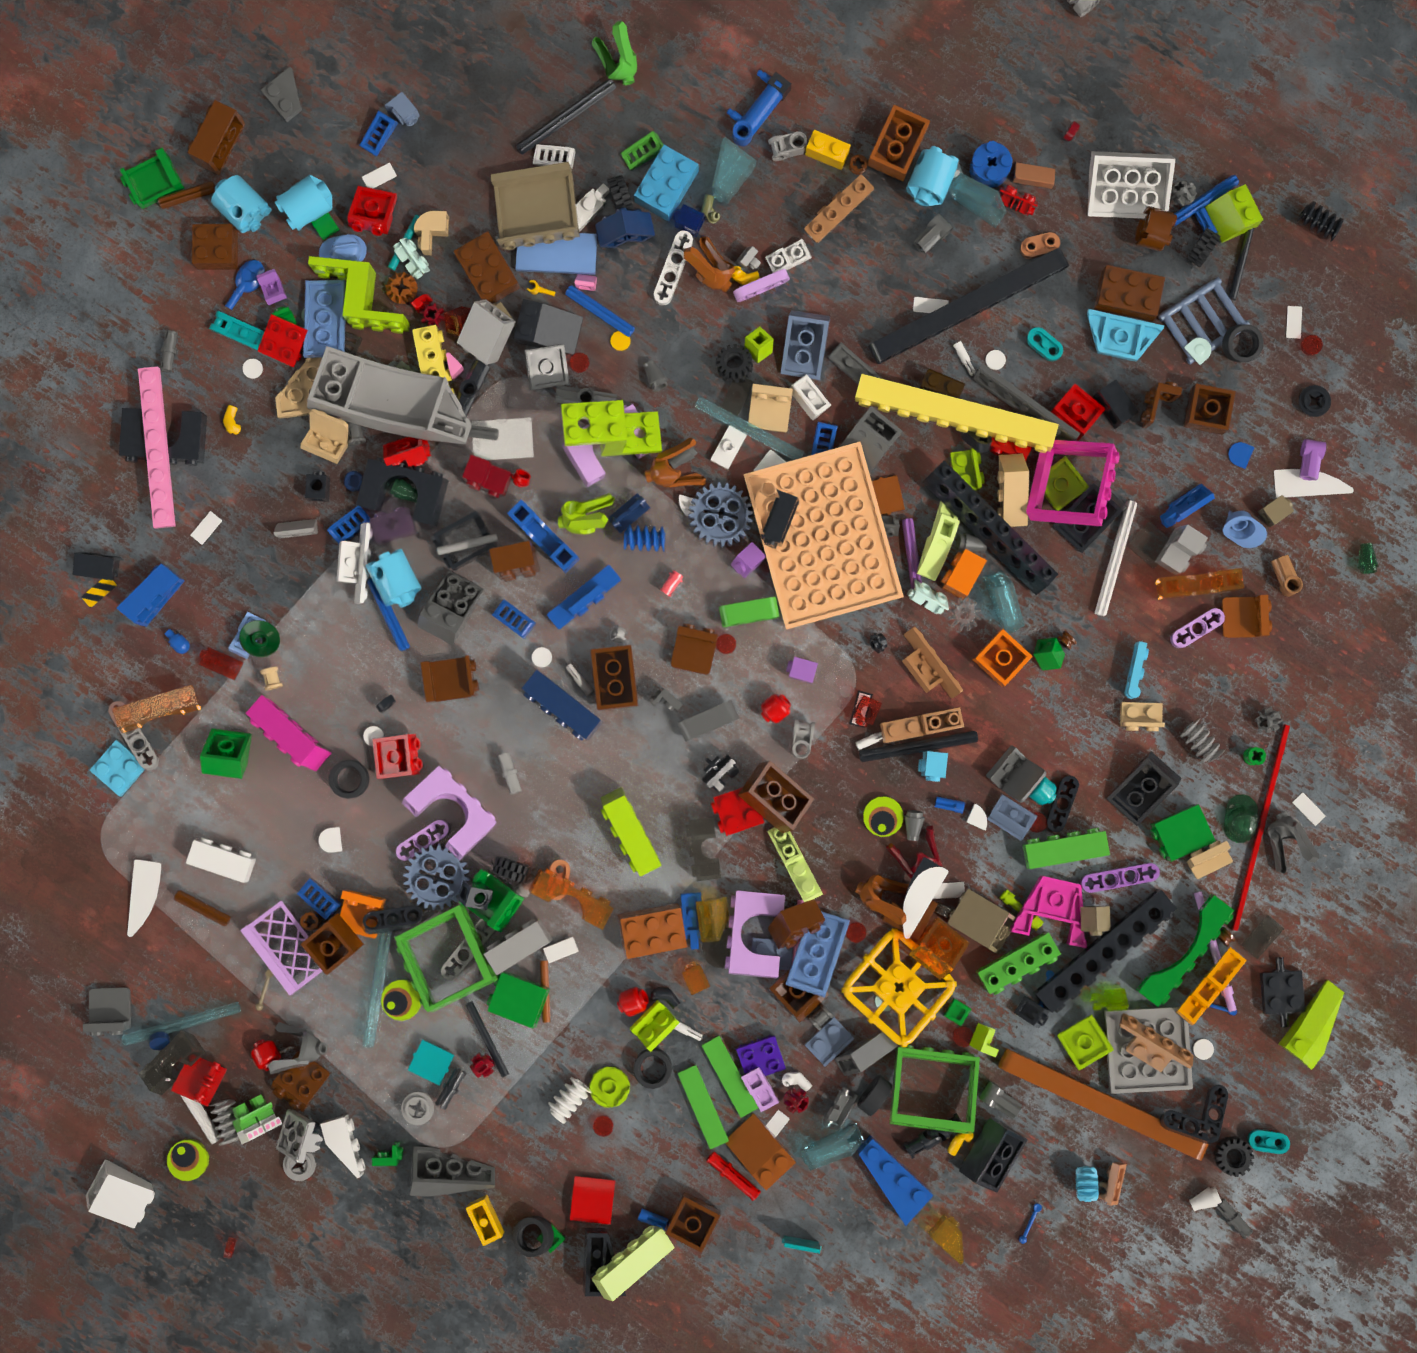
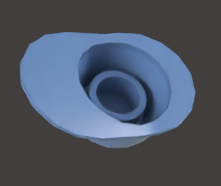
(344, 248)
(1244, 529)

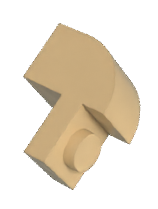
(429, 225)

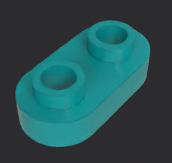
(1046, 342)
(1267, 1141)

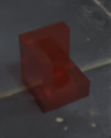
(456, 319)

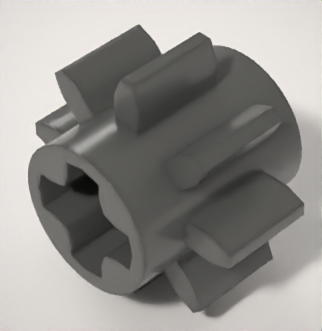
(1183, 193)
(1268, 719)

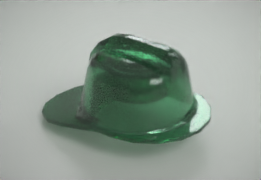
(1241, 818)

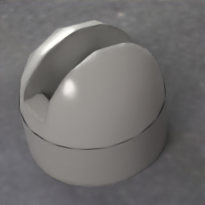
(617, 634)

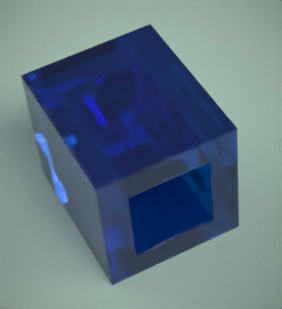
(689, 220)

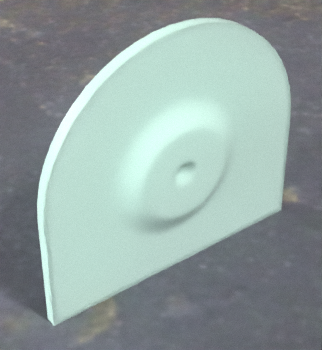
(1199, 349)

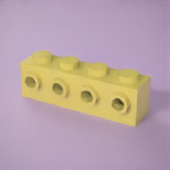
(430, 352)

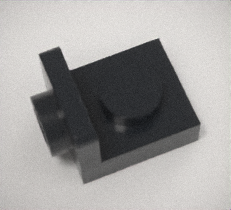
(1032, 1012)

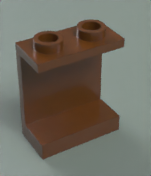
(449, 679)

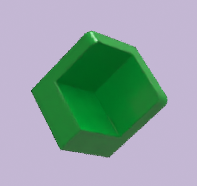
(1049, 653)

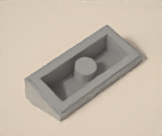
(296, 528)

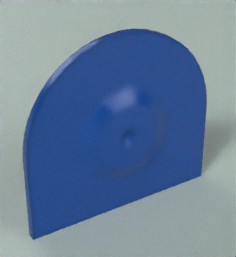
(1240, 454)

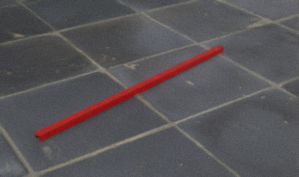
(1261, 826)

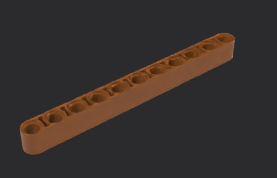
(1098, 1102)

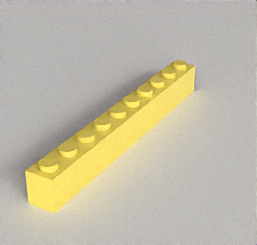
(956, 413)

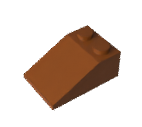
(760, 1151)

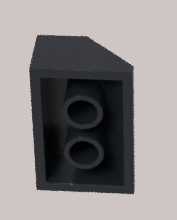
(992, 1155)

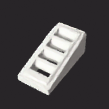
(570, 152)

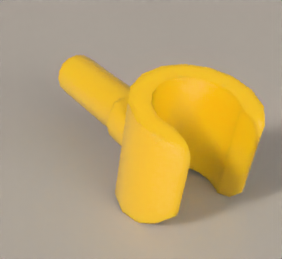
(538, 289)

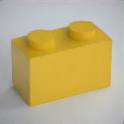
(827, 149)
(485, 1220)

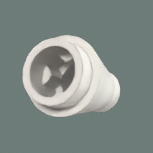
(1206, 1199)

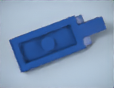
(1186, 505)
(690, 918)

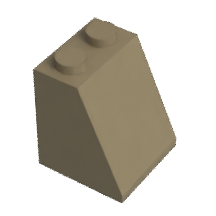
(981, 920)

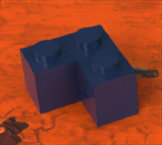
(624, 227)

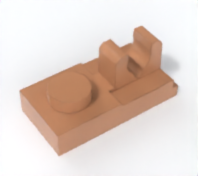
(1113, 1187)

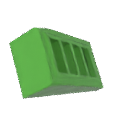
(653, 152)

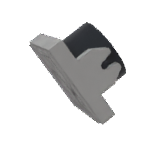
(299, 1135)

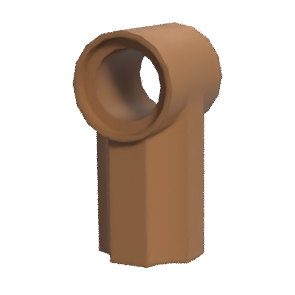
(1285, 573)

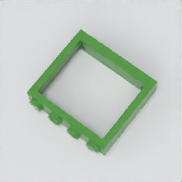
(412, 966)
(946, 1056)

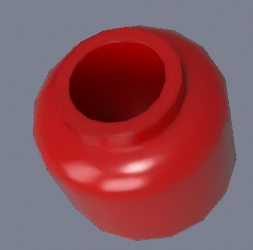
(775, 708)
(632, 1001)
(264, 1053)

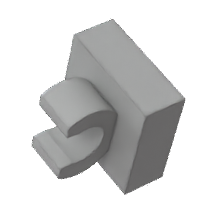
(748, 258)

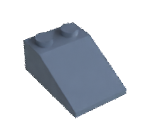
(805, 344)

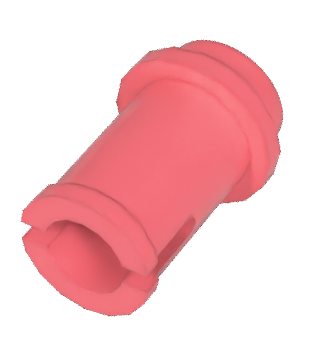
(671, 583)

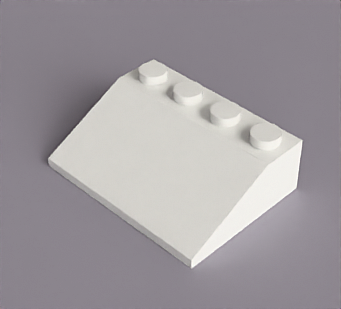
(1128, 183)

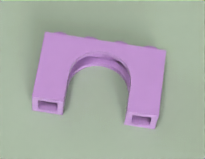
(585, 460)
(442, 786)
(741, 959)

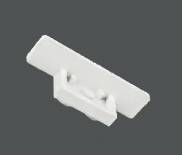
(352, 562)

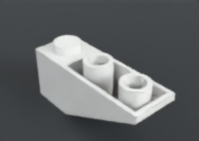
(340, 1139)

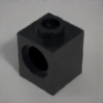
(323, 493)
(469, 890)

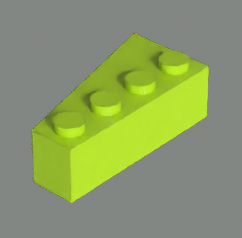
(630, 831)

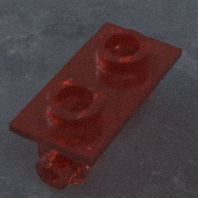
(220, 663)

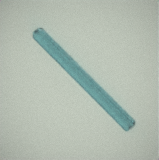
(748, 429)
(376, 989)
(182, 1023)

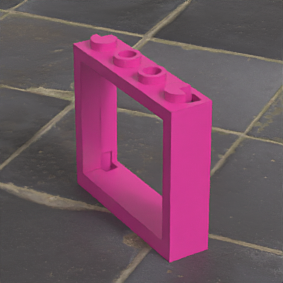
(1041, 477)

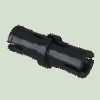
(450, 1088)

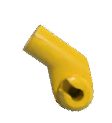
(744, 278)
(229, 421)
(957, 1142)

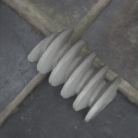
(1202, 742)
(225, 1117)

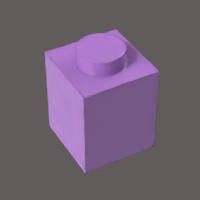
(748, 560)
(802, 670)

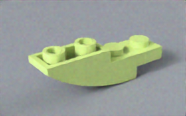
(938, 543)
(795, 864)

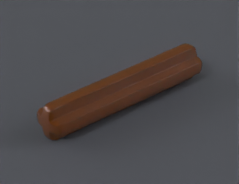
(186, 195)
(202, 908)

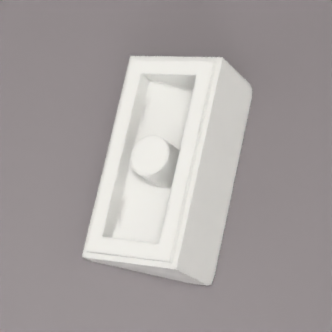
(809, 397)

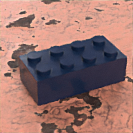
(561, 704)

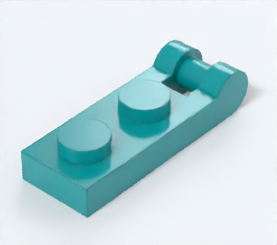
(237, 330)

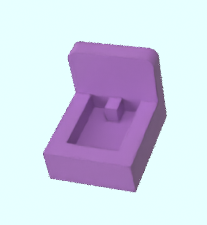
(271, 286)

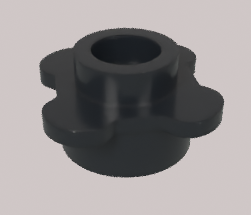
(878, 642)

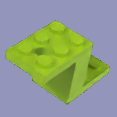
(359, 294)
(611, 428)

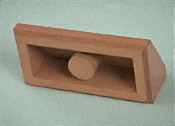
(1034, 175)

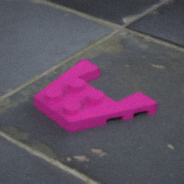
(1056, 901)

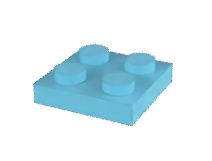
(117, 768)

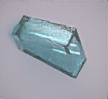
(731, 171)
(978, 198)
(1004, 601)
(833, 1147)

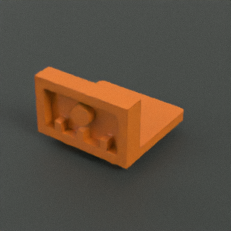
(356, 906)

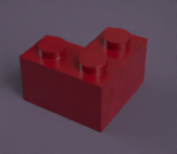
(483, 475)

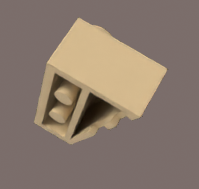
(1014, 488)

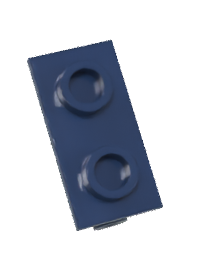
(628, 513)

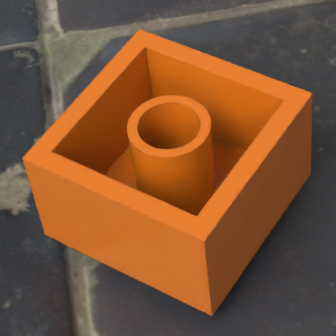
(963, 574)
(1002, 658)

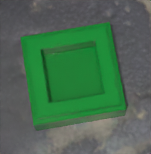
(325, 226)
(957, 1012)
(558, 1238)

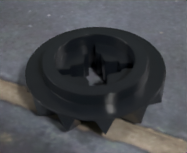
(1323, 402)

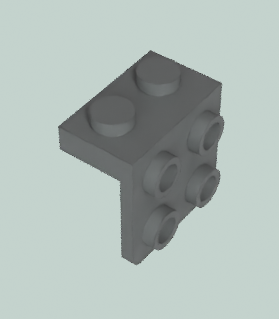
(1016, 774)
(109, 1011)

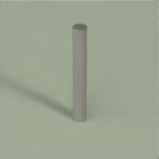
(467, 544)

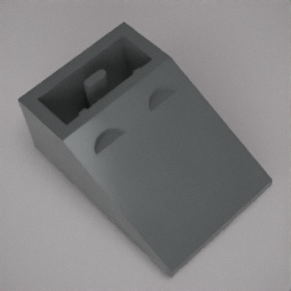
(876, 436)
(450, 607)

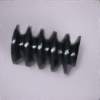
(1321, 220)

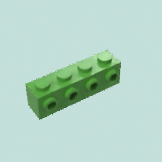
(1065, 849)
(1018, 962)

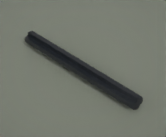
(566, 116)
(918, 746)

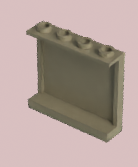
(535, 206)

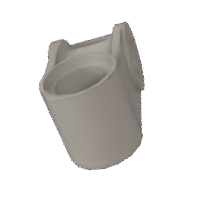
(786, 145)
(802, 737)

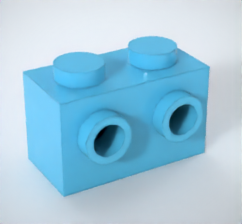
(933, 765)

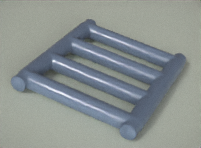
(1199, 296)

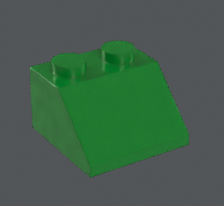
(225, 753)

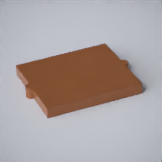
(888, 495)

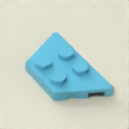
(1121, 335)

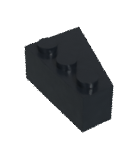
(597, 1253)

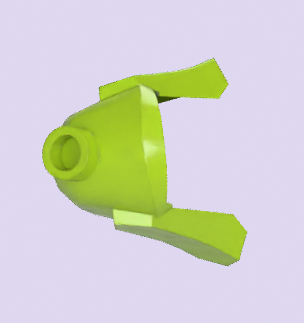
(575, 518)

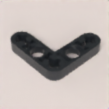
(1206, 1122)

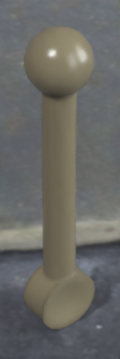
(259, 1006)

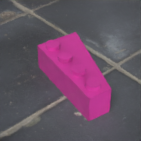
(287, 734)

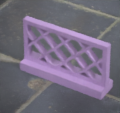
(267, 954)

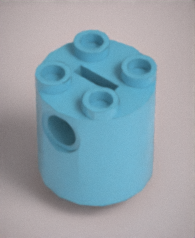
(932, 176)
(305, 202)
(240, 204)
(394, 578)

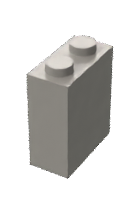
(485, 332)

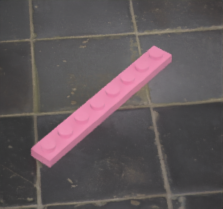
(156, 447)

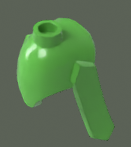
(627, 66)

